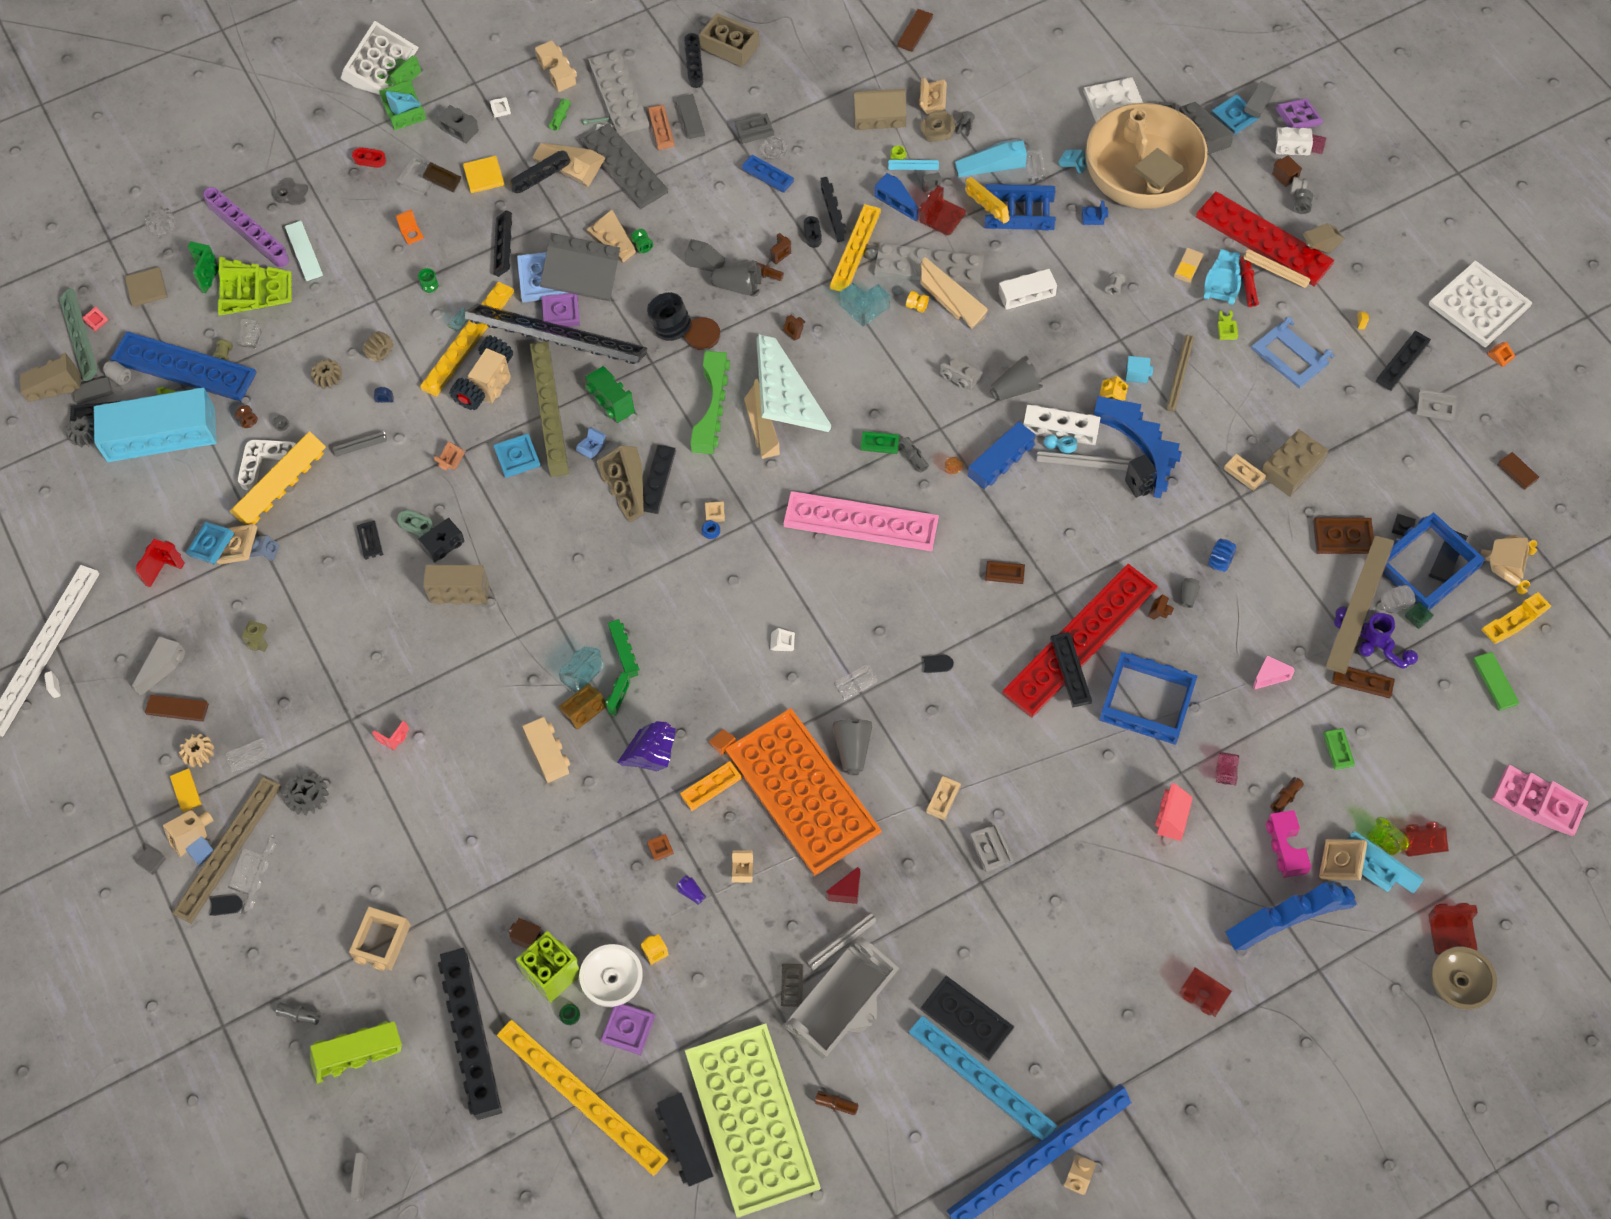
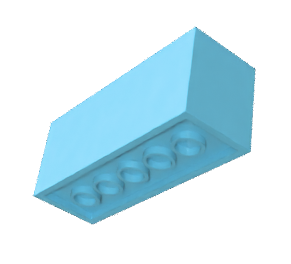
(155, 424)

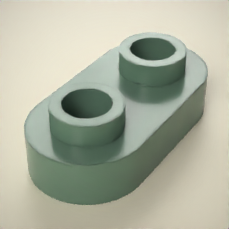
(417, 522)

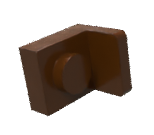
(781, 249)

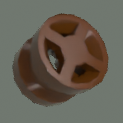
(246, 416)

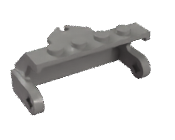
(842, 998)

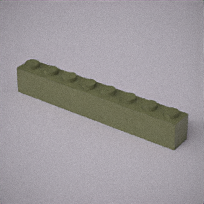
(549, 409)

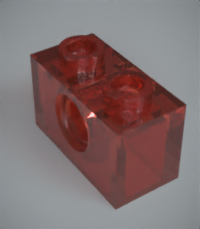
(1200, 981)

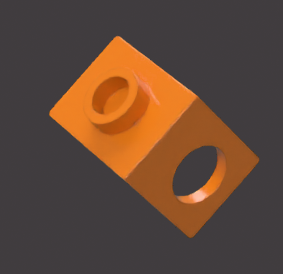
(407, 224)

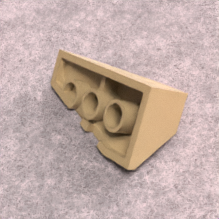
(583, 162)

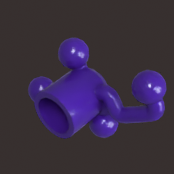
(1382, 640)

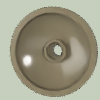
(1472, 969)

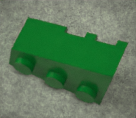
(610, 394)

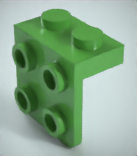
(402, 71)

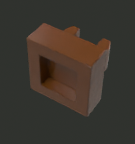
(793, 326)
(1160, 608)

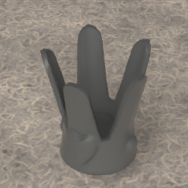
(966, 119)

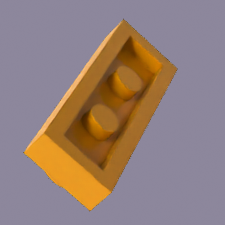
(710, 786)

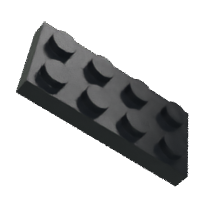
(967, 1018)

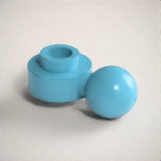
(1066, 444)

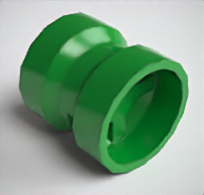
(642, 241)
(428, 280)

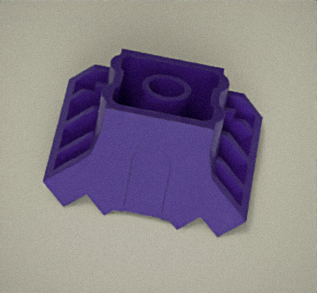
(650, 747)

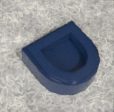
(383, 395)

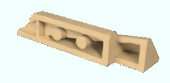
(951, 294)
(762, 427)

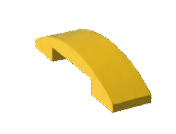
(1516, 619)

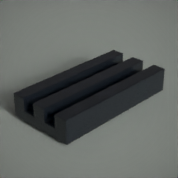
(372, 552)

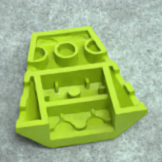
(251, 287)

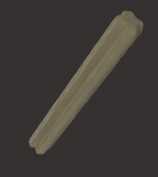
(1179, 373)

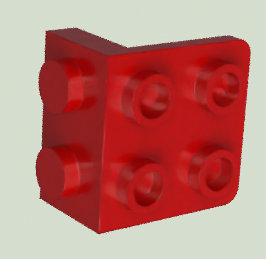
(155, 557)

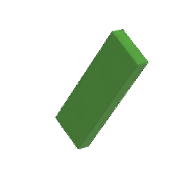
(1496, 681)

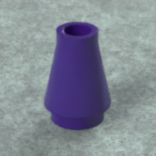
(690, 889)

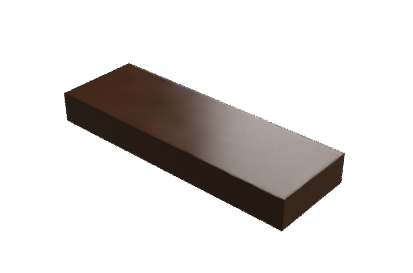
(915, 30)
(1364, 682)
(176, 708)

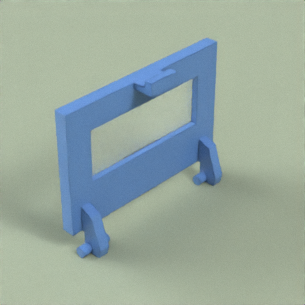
(1291, 354)

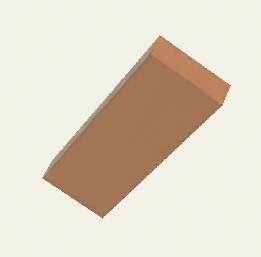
(661, 127)

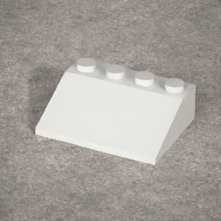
(371, 57)

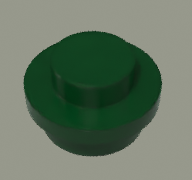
(569, 1014)

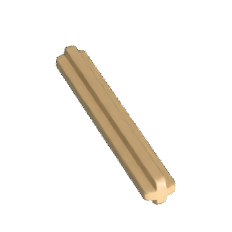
(1276, 268)

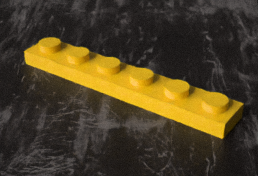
(855, 248)

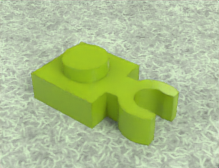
(1226, 328)

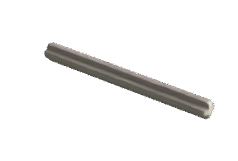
(1082, 460)

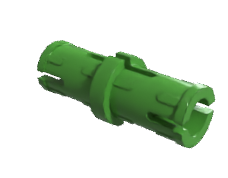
(559, 114)

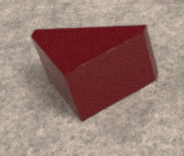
(846, 889)

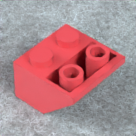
(1173, 812)

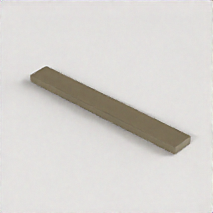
(1360, 604)
(226, 850)

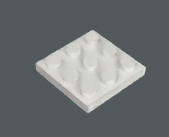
(1111, 95)

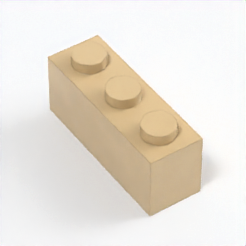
(546, 749)

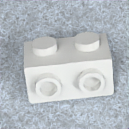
(1293, 141)

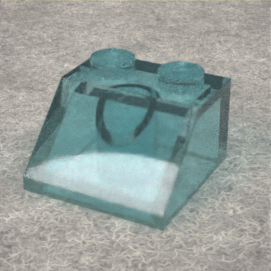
(582, 668)

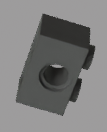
(458, 123)

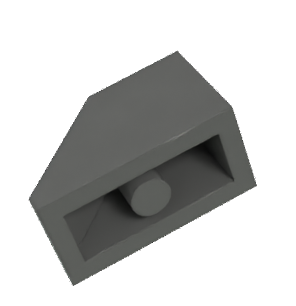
(703, 256)

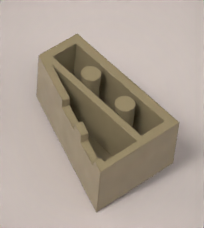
(50, 380)

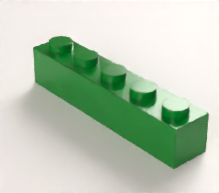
(623, 648)

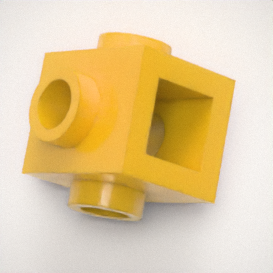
(1114, 388)

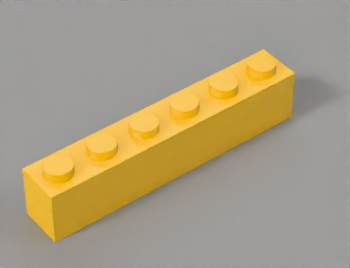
(277, 479)

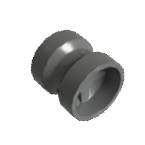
(1303, 201)

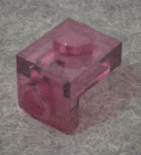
(1227, 768)

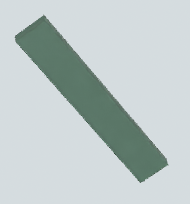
(78, 335)

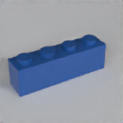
(1001, 455)

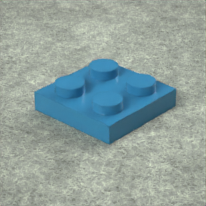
(1232, 114)
(516, 455)
(209, 543)

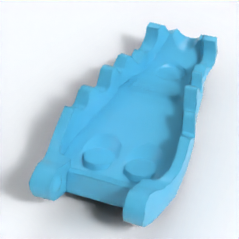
(1224, 279)

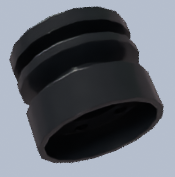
(669, 316)

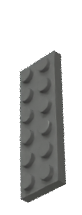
(625, 166)

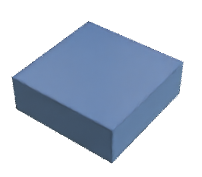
(199, 850)

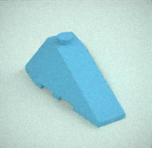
(997, 157)

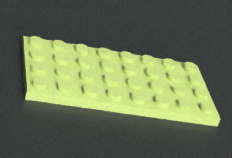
(752, 1120)

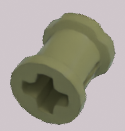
(223, 349)

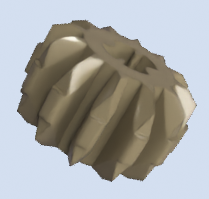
(377, 346)
(326, 373)

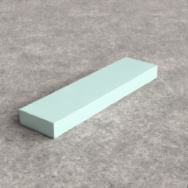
(303, 251)

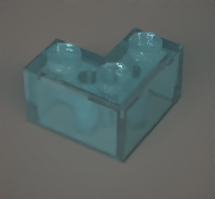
(862, 305)

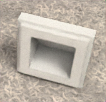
(500, 107)
(782, 640)

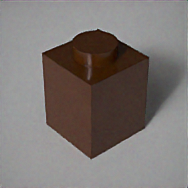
(1285, 170)
(524, 933)

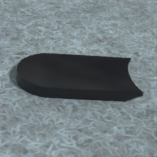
(938, 663)
(226, 905)

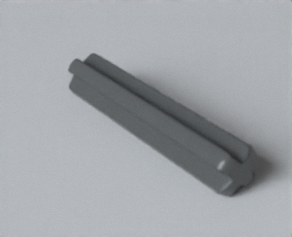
(360, 443)

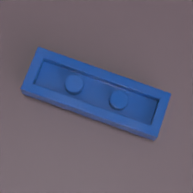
(768, 173)

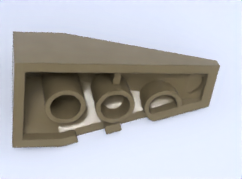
(624, 476)

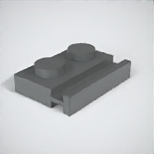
(754, 128)

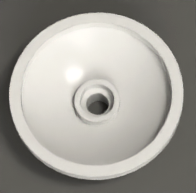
(610, 962)

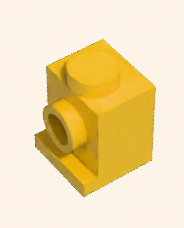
(654, 948)

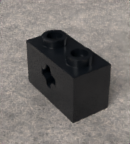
(1140, 476)
(441, 540)

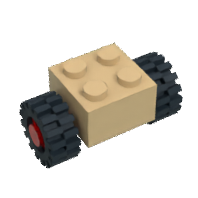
(487, 375)

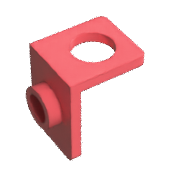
(397, 737)

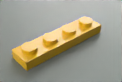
(987, 200)

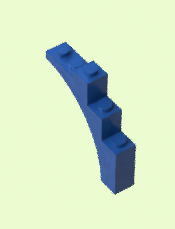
(1146, 435)
(1292, 911)

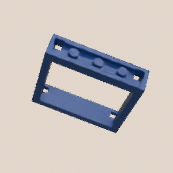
(1433, 521)
(1140, 724)

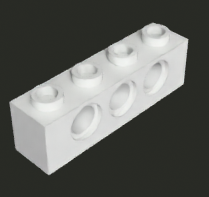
(1086, 434)

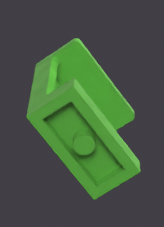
(406, 118)

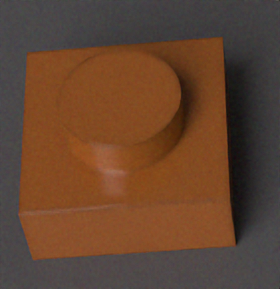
(660, 847)

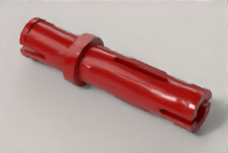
(1247, 275)

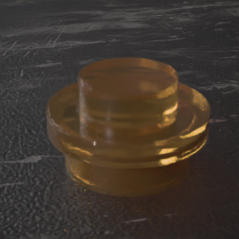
(953, 465)

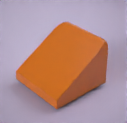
(1501, 353)
(721, 741)

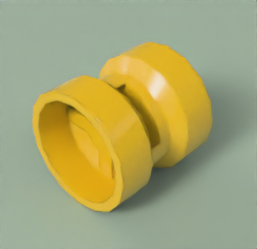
(917, 301)

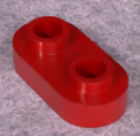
(371, 157)

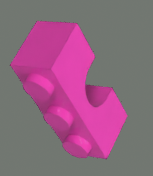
(1290, 860)

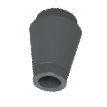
(1189, 592)

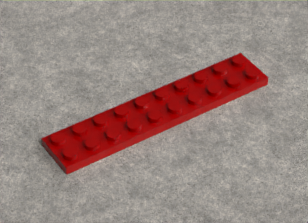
(1088, 631)

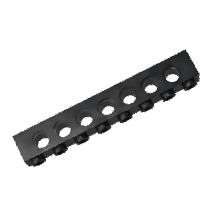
(490, 1104)

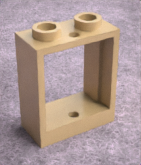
(383, 918)

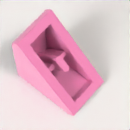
(1272, 673)

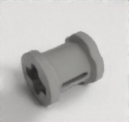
(1115, 284)

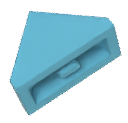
(401, 102)

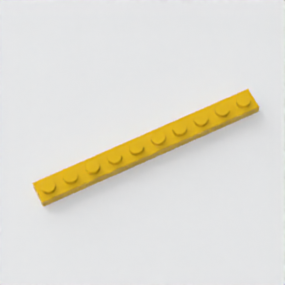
(582, 1098)

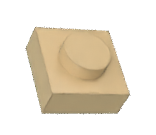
(715, 511)

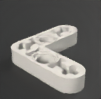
(260, 453)

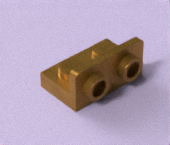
(583, 705)

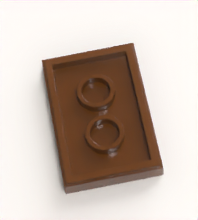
(1343, 535)

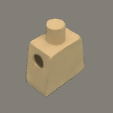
(186, 830)

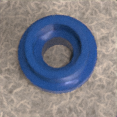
(708, 526)

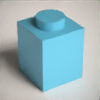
(1138, 369)

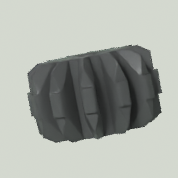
(81, 431)

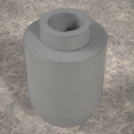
(117, 372)

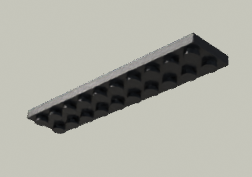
(554, 332)

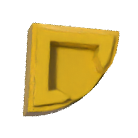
(1363, 318)

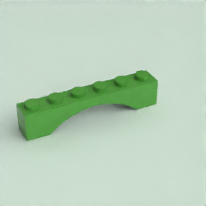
(704, 433)

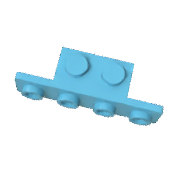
(1385, 869)

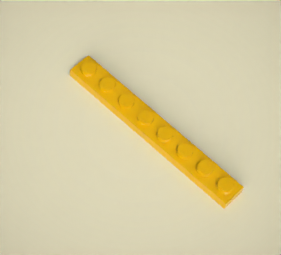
(463, 343)

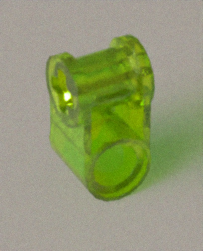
(1385, 834)

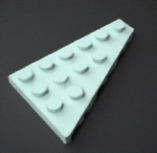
(782, 390)

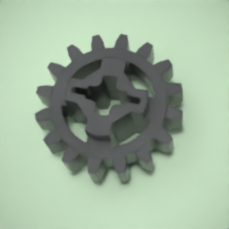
(296, 793)

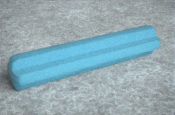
(897, 164)

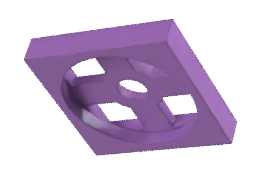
(1302, 106)

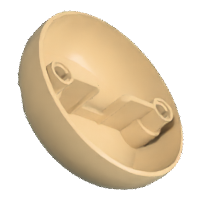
(1131, 134)

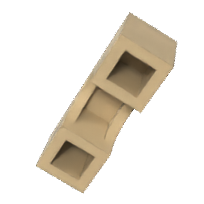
(551, 56)

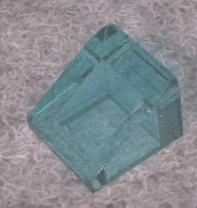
(458, 320)

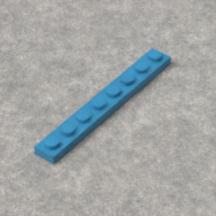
(982, 1079)

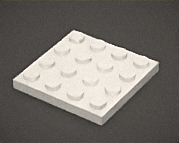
(1480, 304)

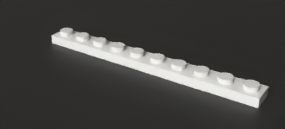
(45, 645)

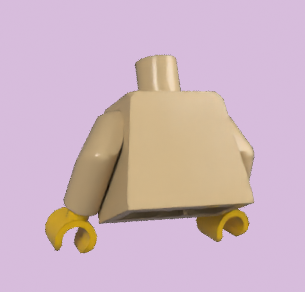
(1510, 558)

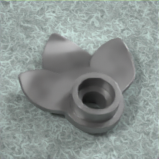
(291, 193)

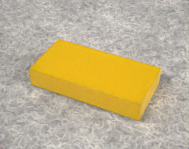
(185, 790)

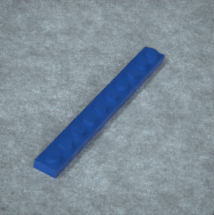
(1041, 1155)

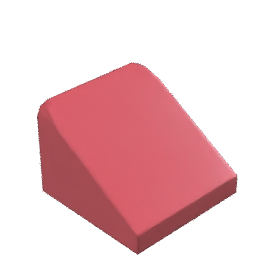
(95, 319)

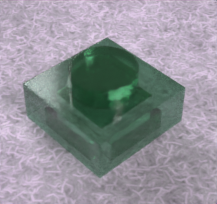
(1419, 615)

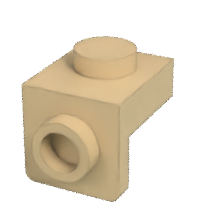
(742, 866)
(1080, 1174)

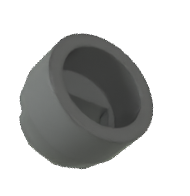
(871, 252)
(285, 423)

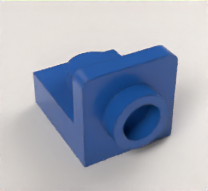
(1094, 215)

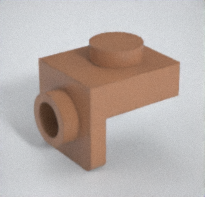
(450, 456)

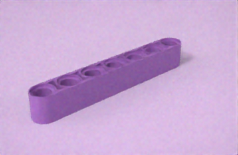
(246, 227)

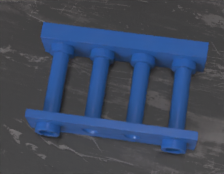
(1025, 194)

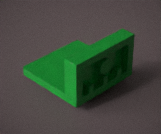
(206, 264)

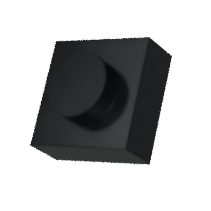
(1402, 524)

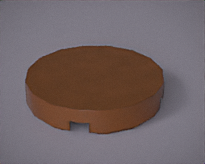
(703, 333)

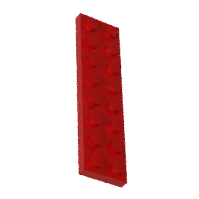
(1264, 237)

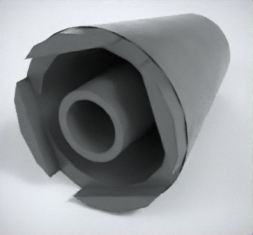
(739, 278)
(1016, 381)
(852, 743)

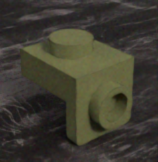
(254, 635)

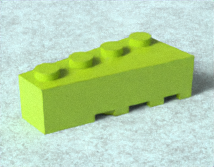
(354, 1050)

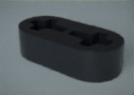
(815, 231)

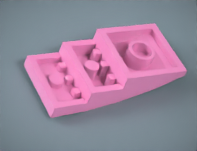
(1540, 801)

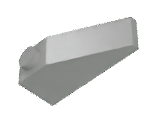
(160, 662)

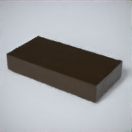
(442, 177)

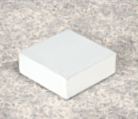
(52, 684)

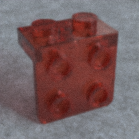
(940, 213)
(1452, 926)

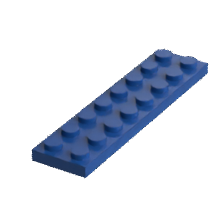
(184, 366)

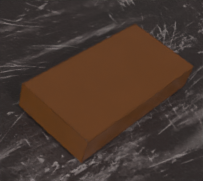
(1518, 470)
(1005, 572)

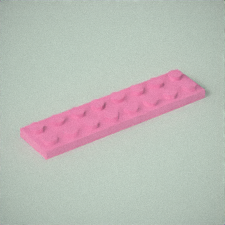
(861, 521)

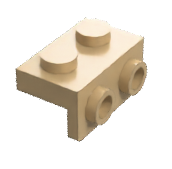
(932, 95)

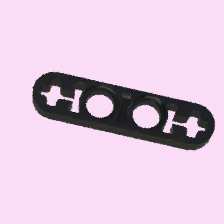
(693, 60)
(518, 182)

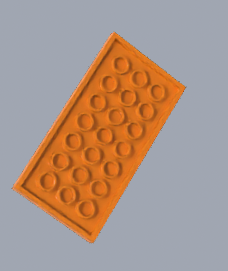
(803, 791)

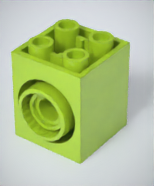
(549, 966)

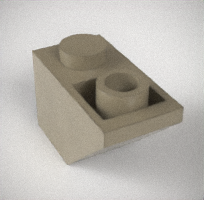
(1323, 238)

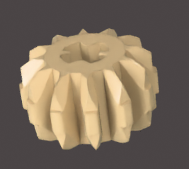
(188, 750)

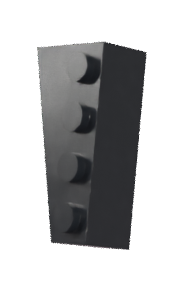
(684, 1139)

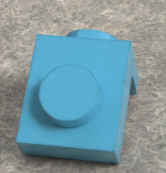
(1075, 159)

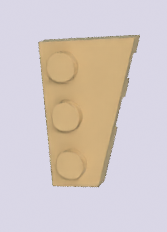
(610, 232)

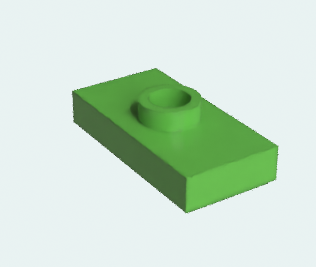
(1338, 749)

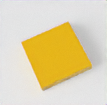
(483, 174)

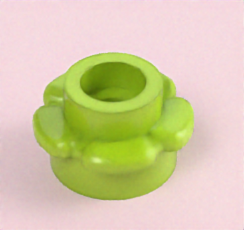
(898, 152)

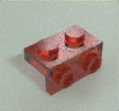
(1426, 839)

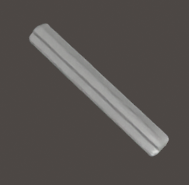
(841, 941)

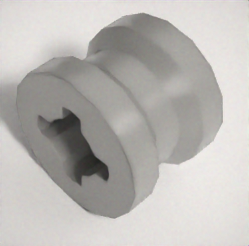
(1298, 184)

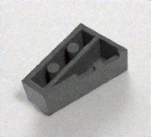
(1215, 133)

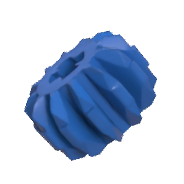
(1222, 555)

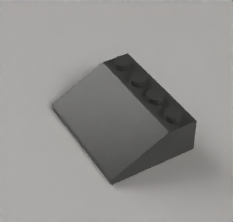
(580, 267)

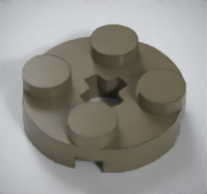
(941, 133)

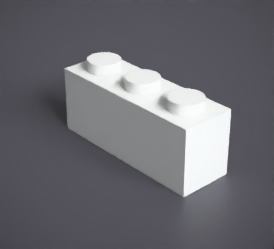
(1027, 289)

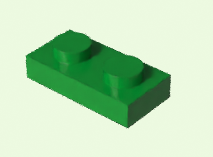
(880, 442)
(620, 688)

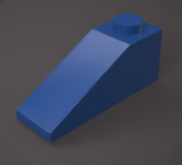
(893, 193)

